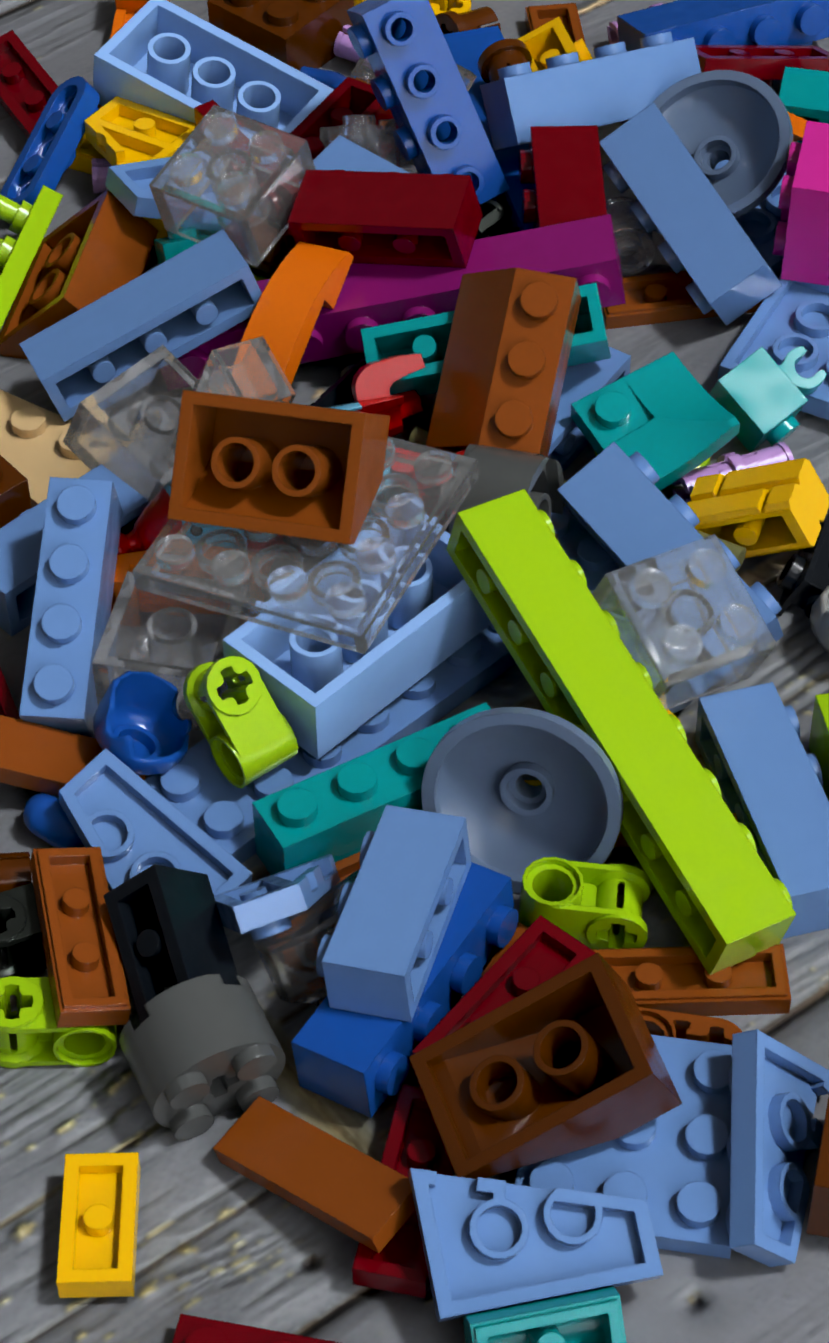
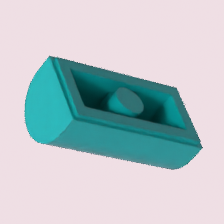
(572, 1318)

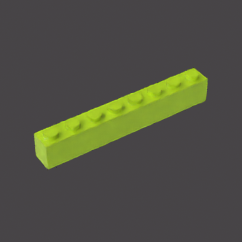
(584, 673)

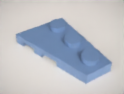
(141, 828)
(767, 1145)
(526, 1244)

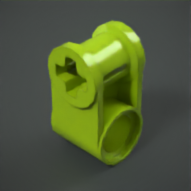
(245, 725)
(585, 901)
(37, 1032)

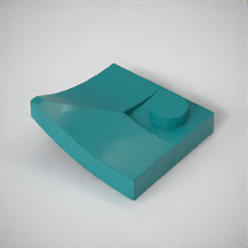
(660, 416)

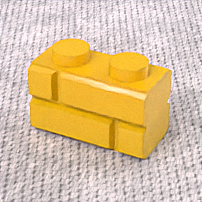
(763, 506)

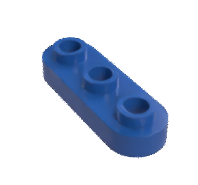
(52, 141)

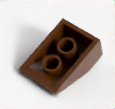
(545, 1074)

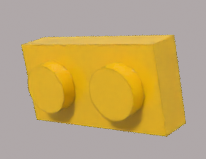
(99, 1225)

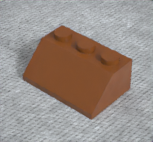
(78, 265)
(505, 361)
(276, 466)

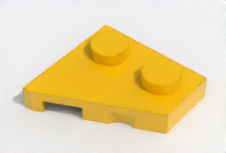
(135, 133)

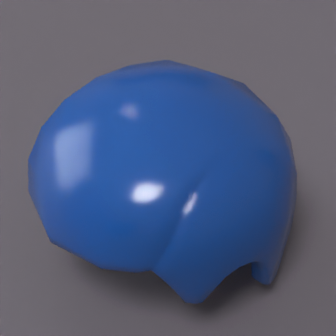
(141, 723)

